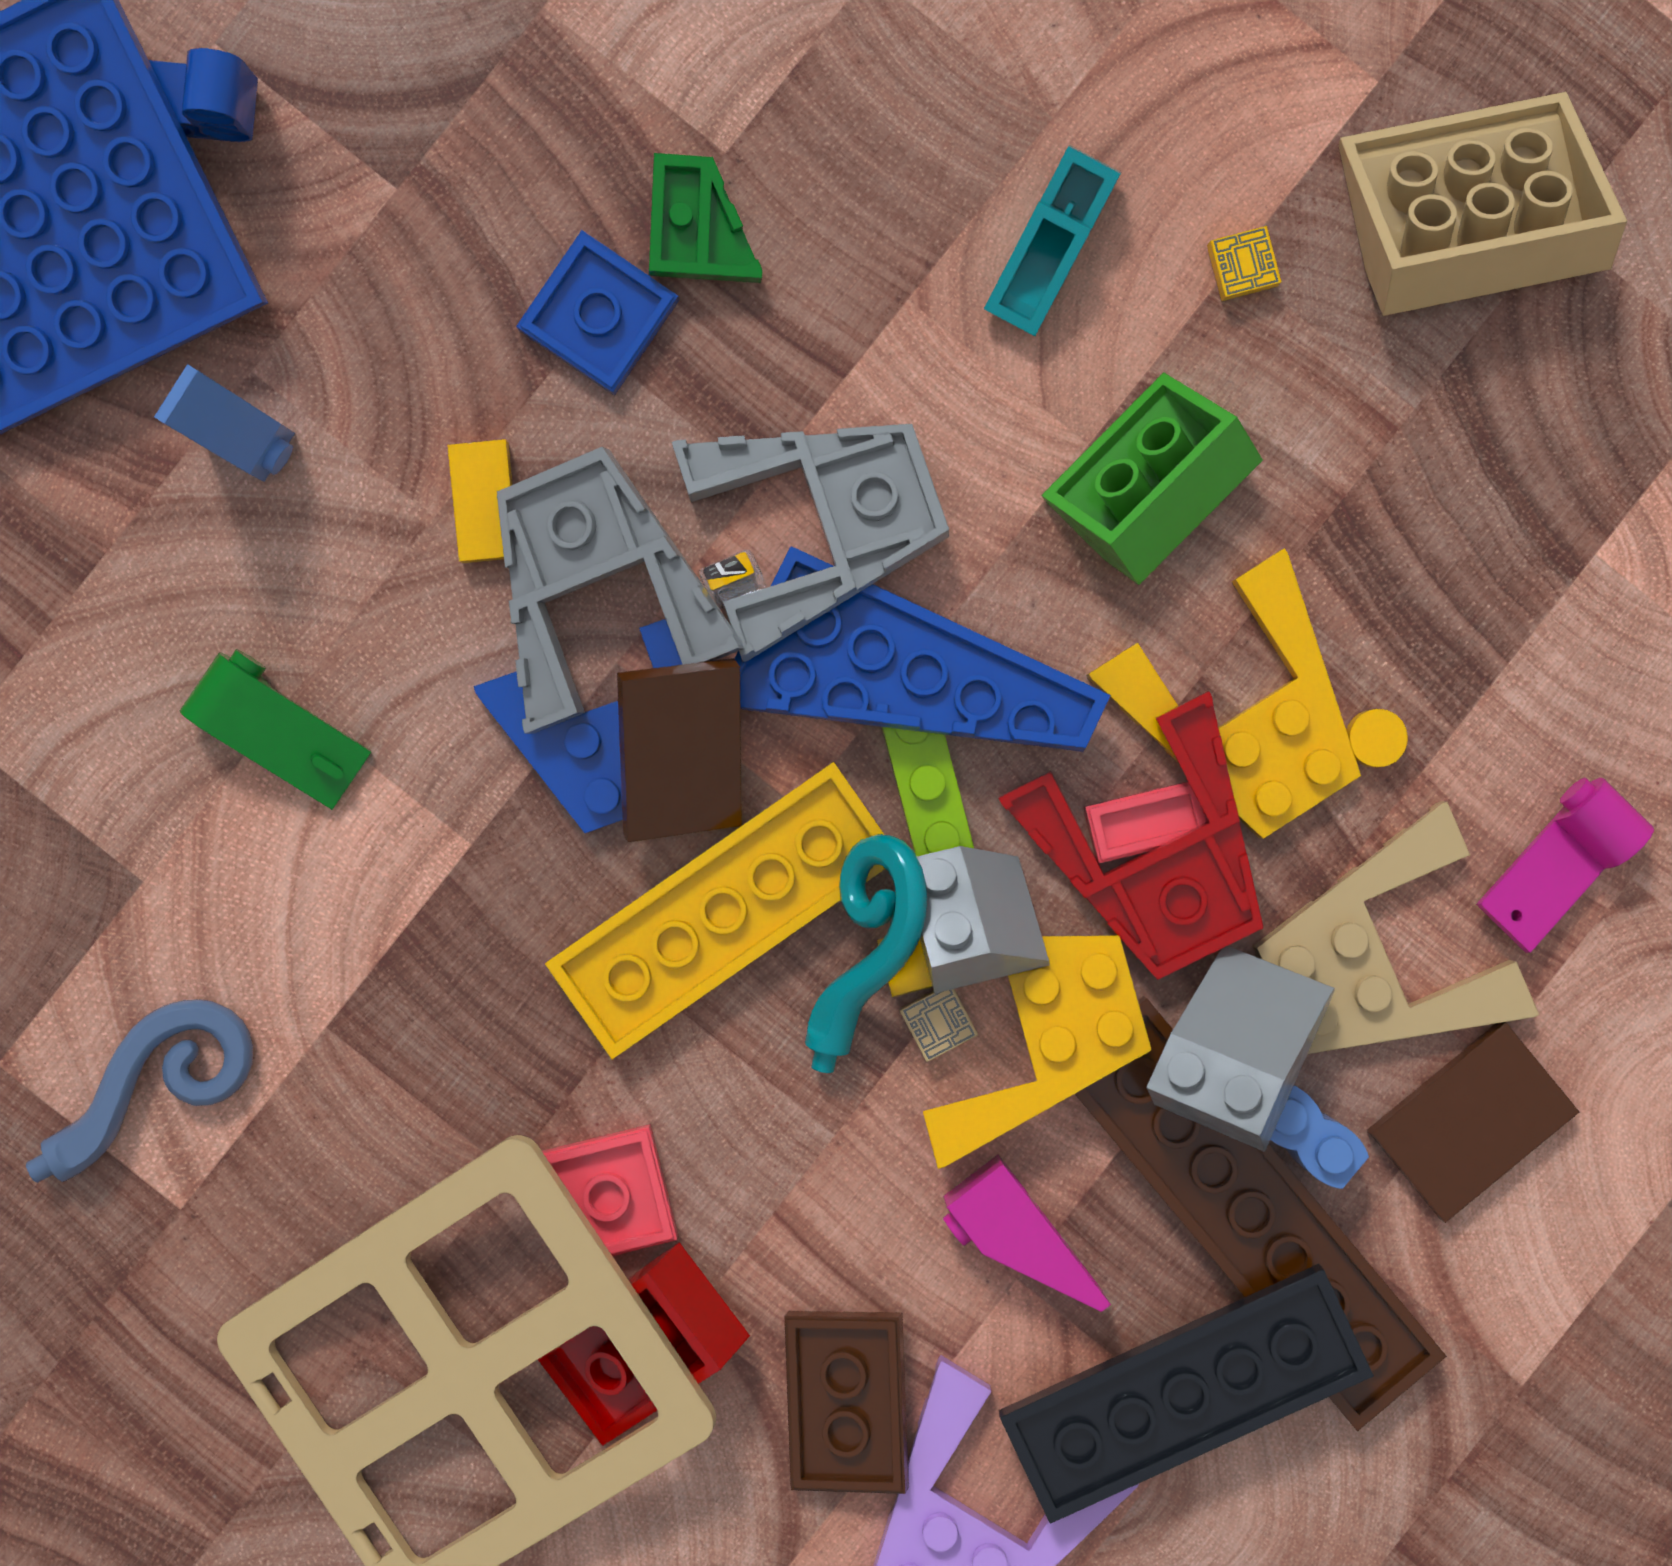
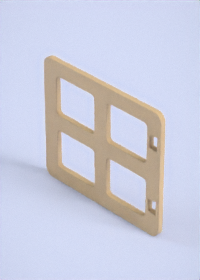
(467, 1375)

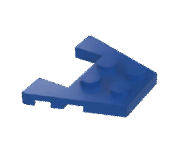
(583, 753)

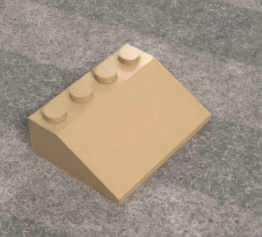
(1480, 203)

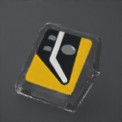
(732, 577)

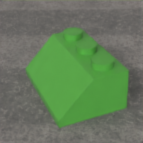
(1153, 476)

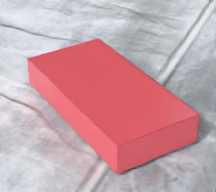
(1142, 821)

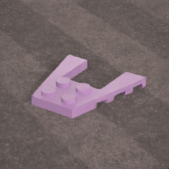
(939, 1530)

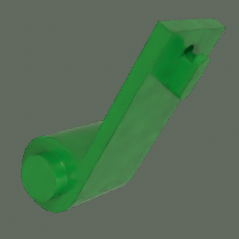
(273, 730)

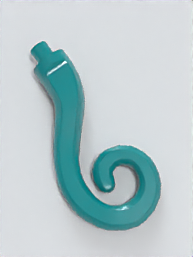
(839, 1006)

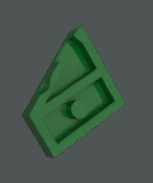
(695, 224)

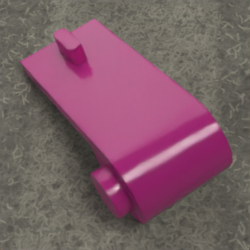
(1585, 837)

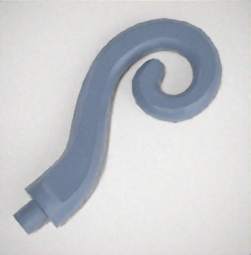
(90, 1136)

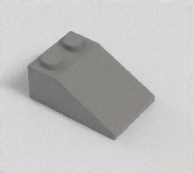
(1240, 1047)

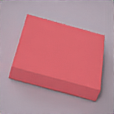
(618, 1188)

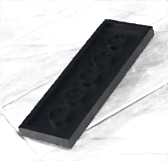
(1185, 1393)

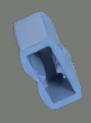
(1318, 1141)

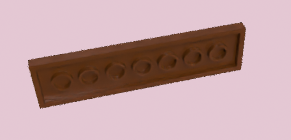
(1259, 1222)

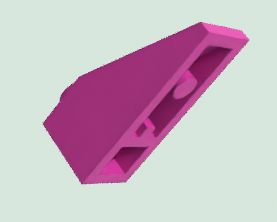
(1014, 1231)

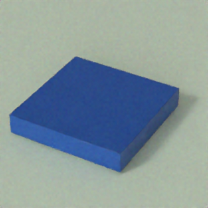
(598, 312)

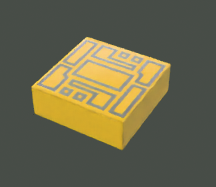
(1244, 263)

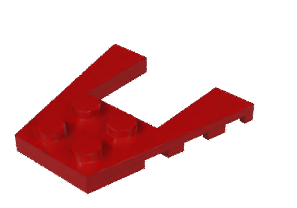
(1181, 895)

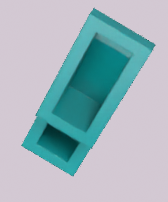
(1052, 240)

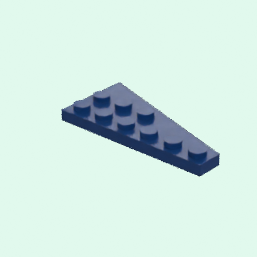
(914, 671)

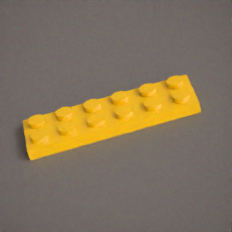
(715, 913)

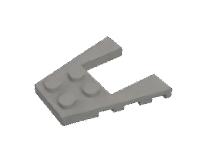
(869, 500)
(574, 531)

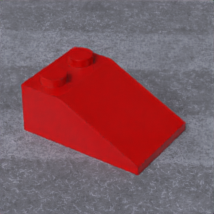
(691, 1317)

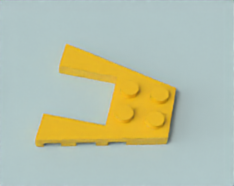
(1281, 749)
(1078, 1028)

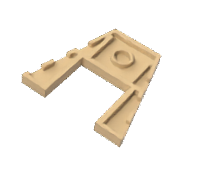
(1340, 947)

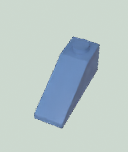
(226, 424)

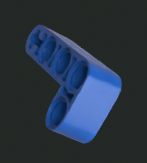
(211, 94)

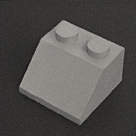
(977, 918)

